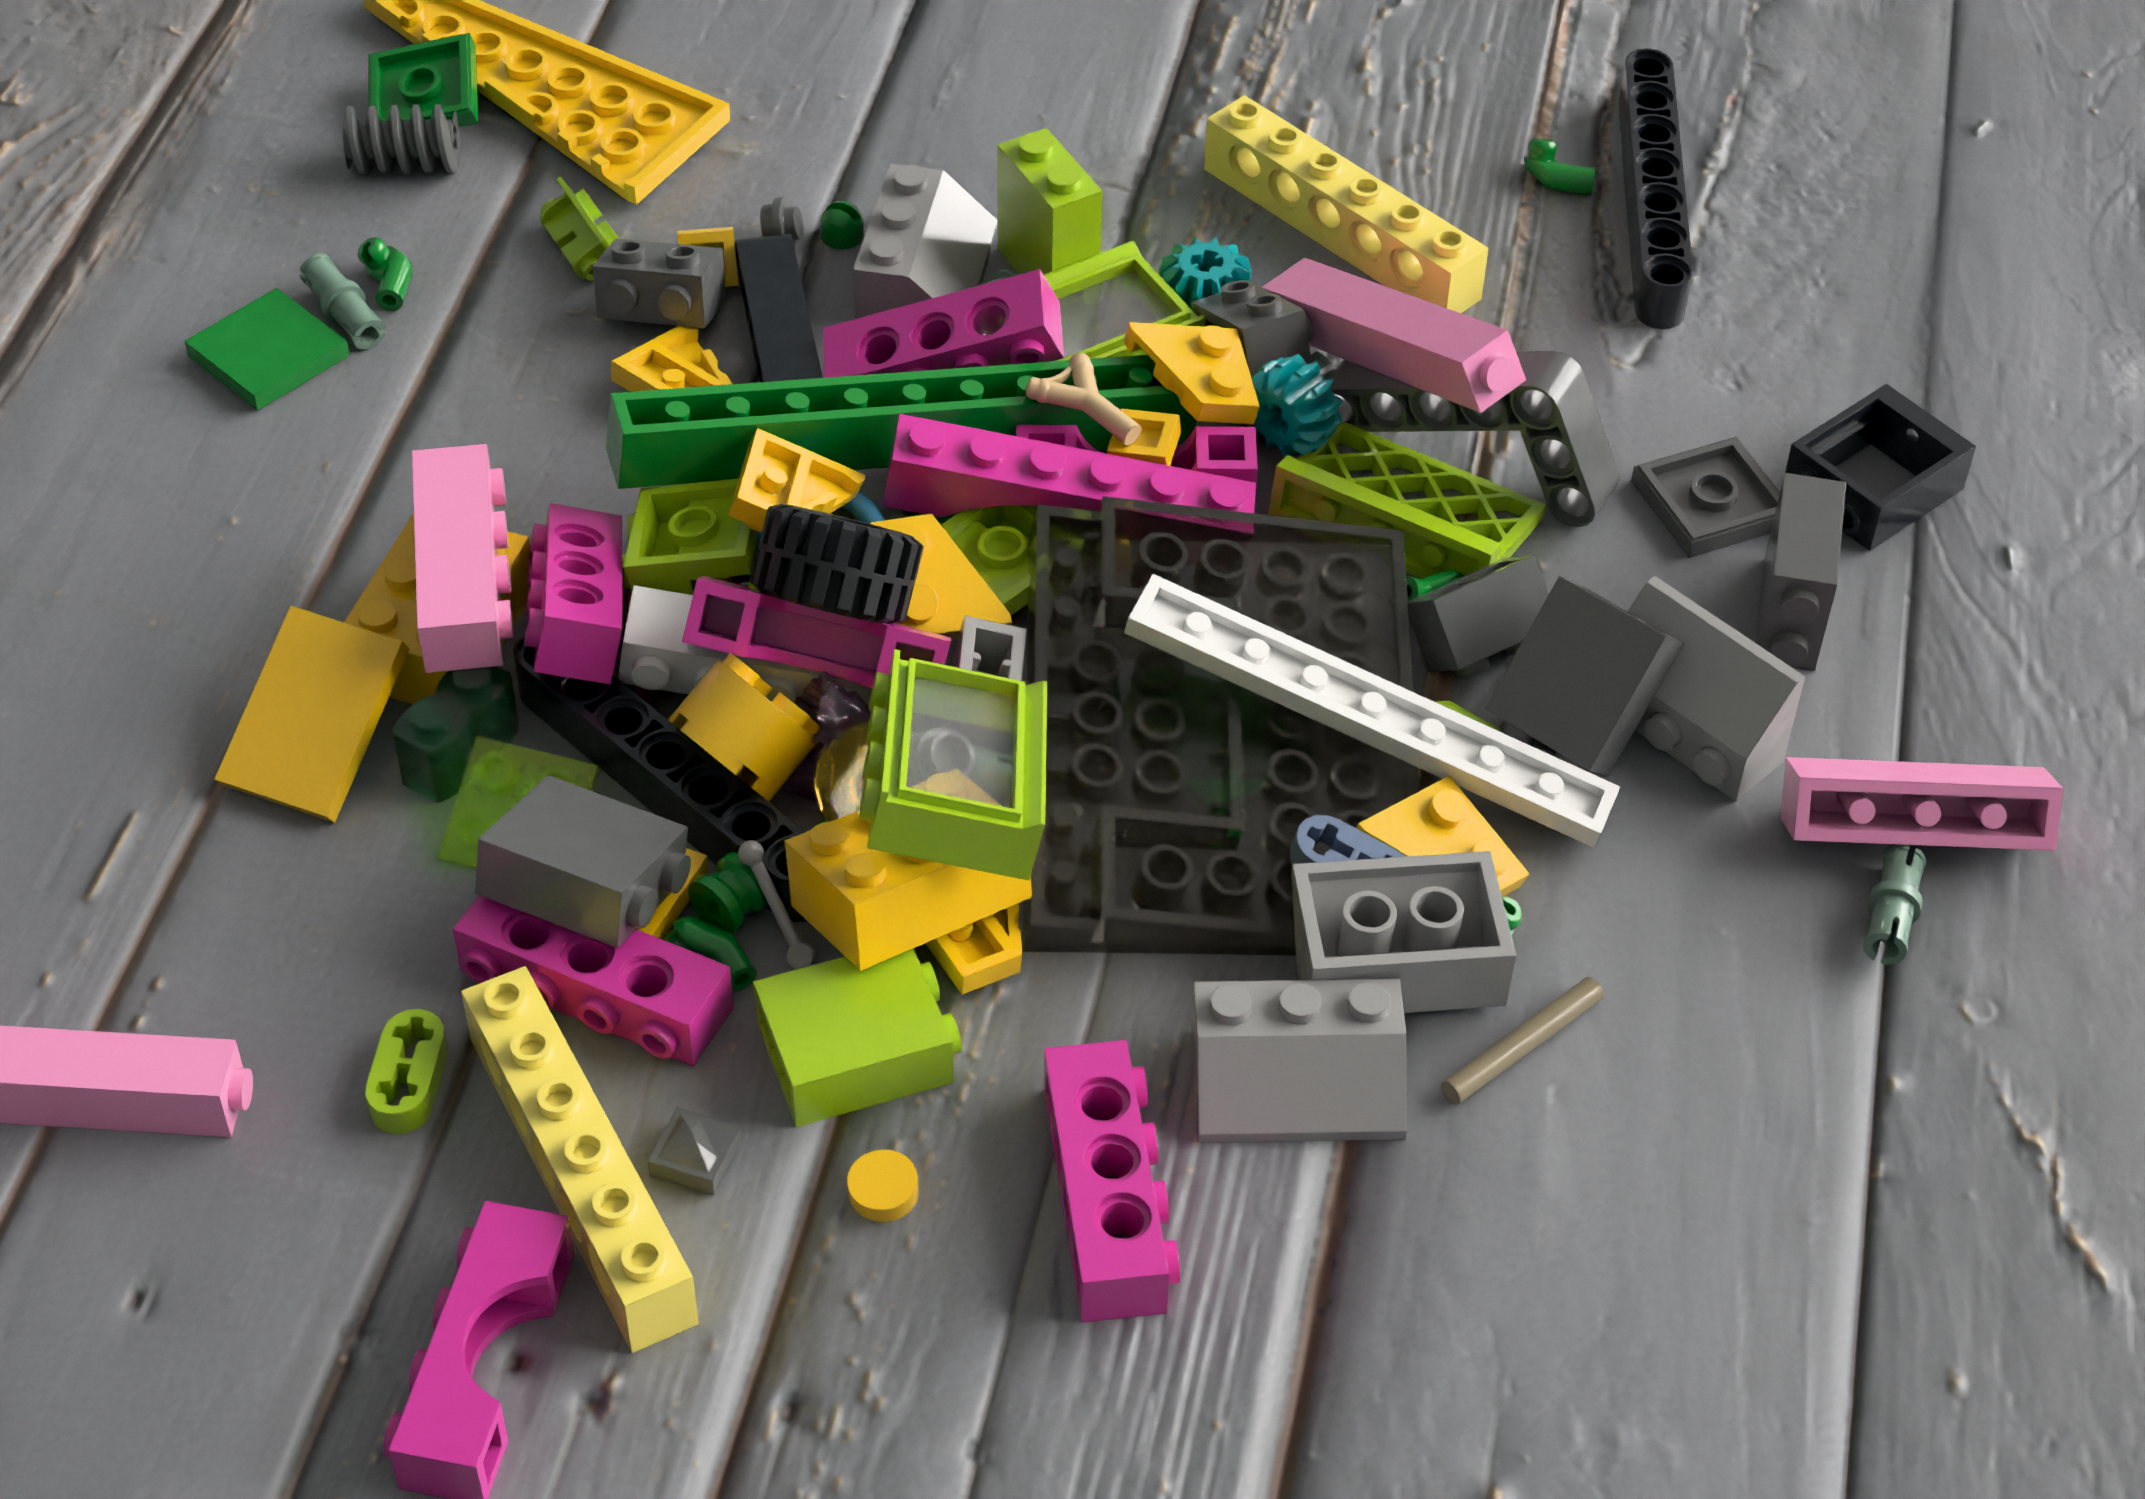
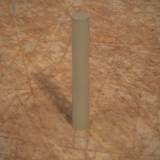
(1522, 1040)

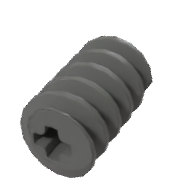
(401, 140)

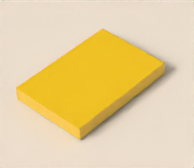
(312, 713)

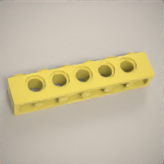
(1343, 207)
(581, 1160)

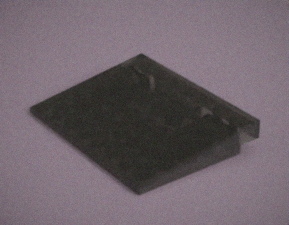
(1169, 781)

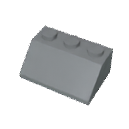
(920, 241)
(1724, 699)
(1407, 919)
(1299, 1060)

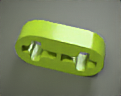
(393, 1068)

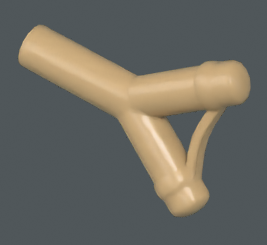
(1084, 397)

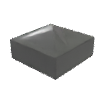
(695, 1151)

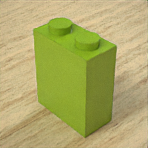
(1045, 205)
(855, 1035)

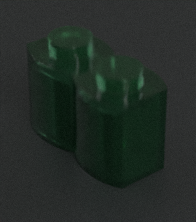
(440, 730)

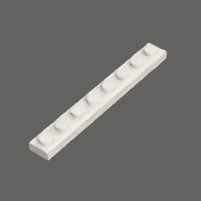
(1372, 710)

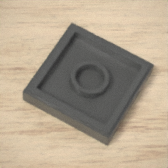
(1709, 496)

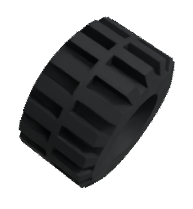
(836, 564)

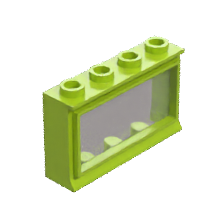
(1108, 293)
(956, 767)

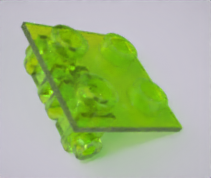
(495, 782)

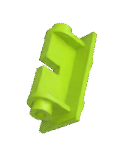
(573, 228)

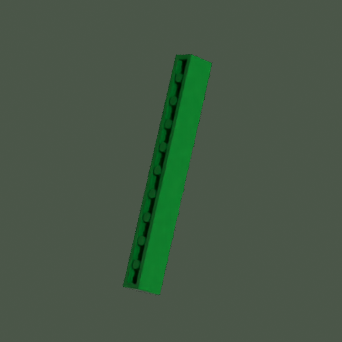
(852, 419)

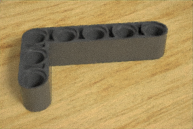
(1548, 409)

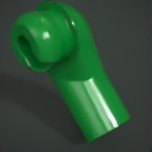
(1552, 173)
(714, 944)

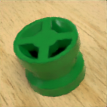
(727, 894)

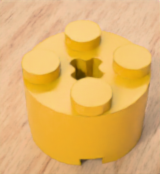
(745, 729)

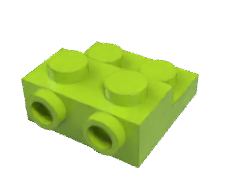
(684, 536)
(998, 548)

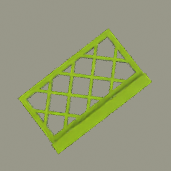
(1431, 543)

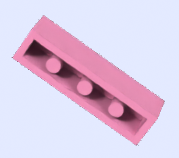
(458, 560)
(1921, 803)

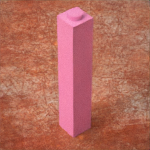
(1403, 335)
(121, 1081)

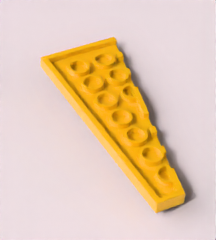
(586, 103)

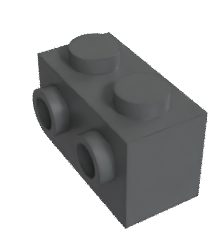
(659, 283)
(1264, 321)
(1478, 615)

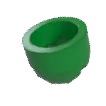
(841, 225)

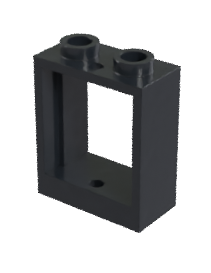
(1887, 421)

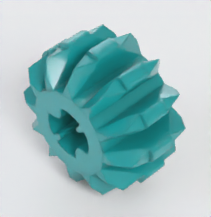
(1203, 268)
(1295, 406)

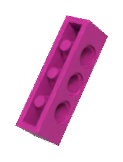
(975, 327)
(575, 593)
(640, 991)
(1110, 1273)

